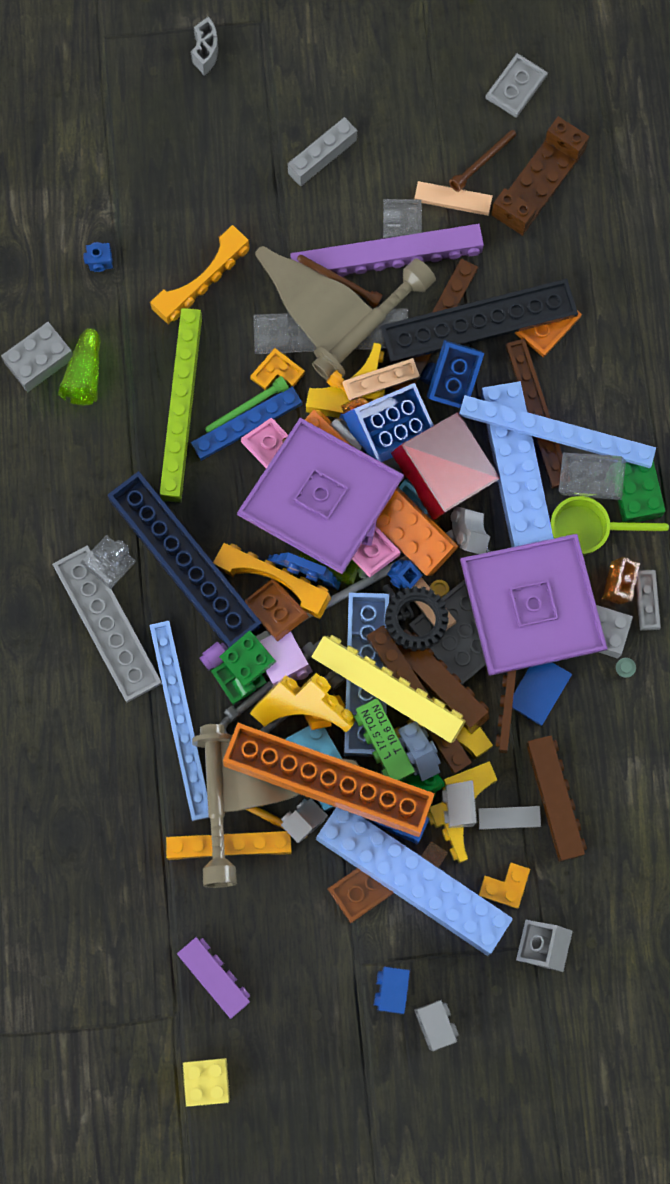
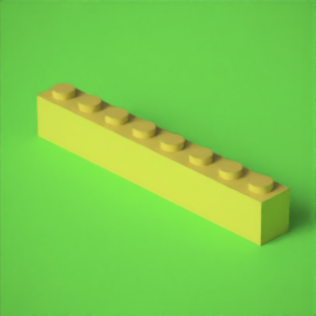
(388, 688)

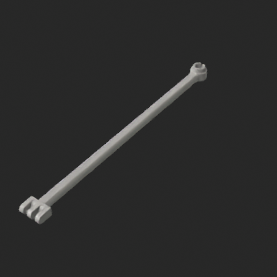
(355, 587)

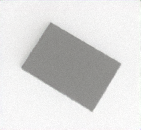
(516, 85)

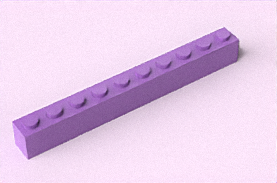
(398, 250)

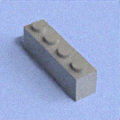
(322, 151)

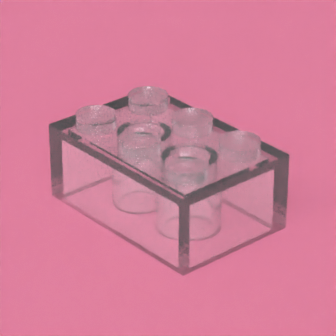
(592, 475)

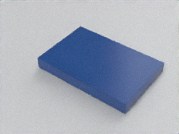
(540, 691)

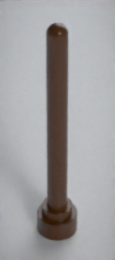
(458, 181)
(371, 297)

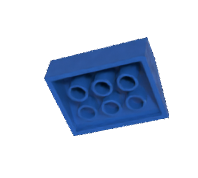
(388, 422)

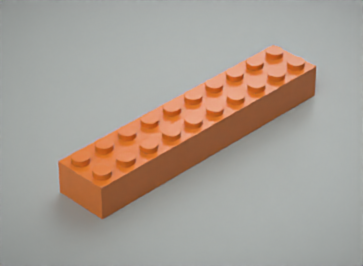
(404, 521)
(328, 779)

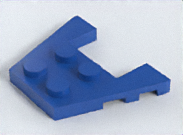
(312, 570)

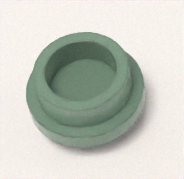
(625, 667)

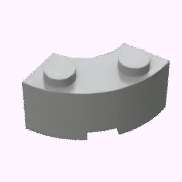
(206, 49)
(469, 530)
(304, 820)

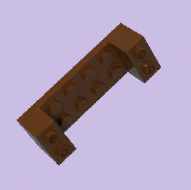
(541, 176)

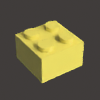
(206, 1082)

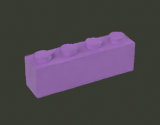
(213, 977)

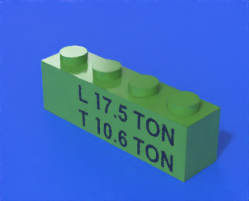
(384, 740)

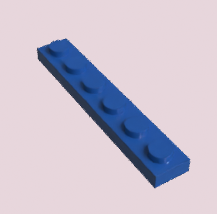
(245, 423)

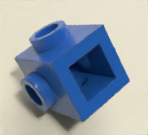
(98, 257)
(404, 574)

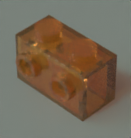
(621, 580)

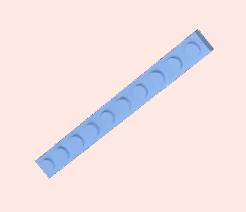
(556, 431)
(180, 719)

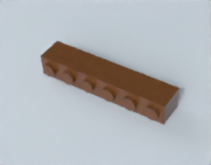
(446, 686)
(555, 798)

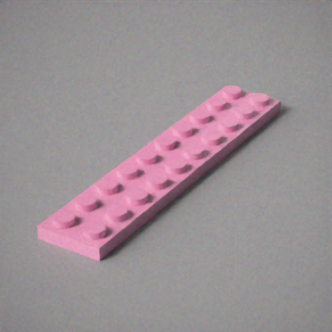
(265, 443)

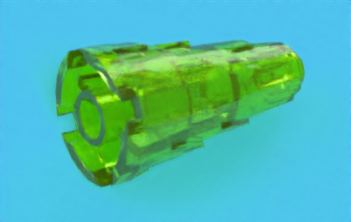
(82, 372)

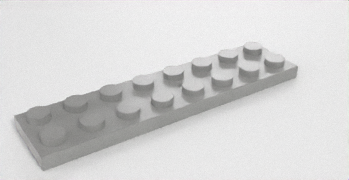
(107, 627)

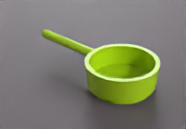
(591, 523)

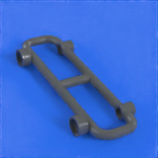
(232, 713)

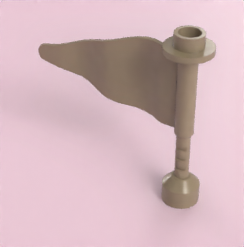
(330, 311)
(230, 792)

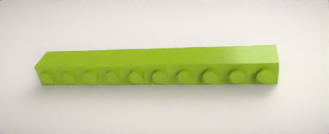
(181, 405)

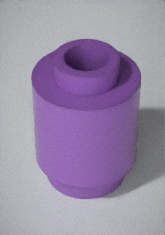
(211, 655)

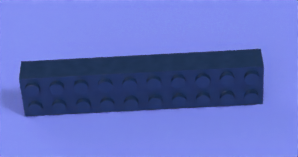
(184, 560)

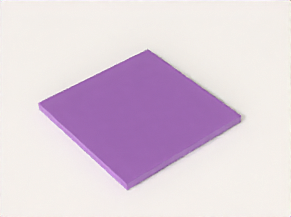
(320, 495)
(533, 604)

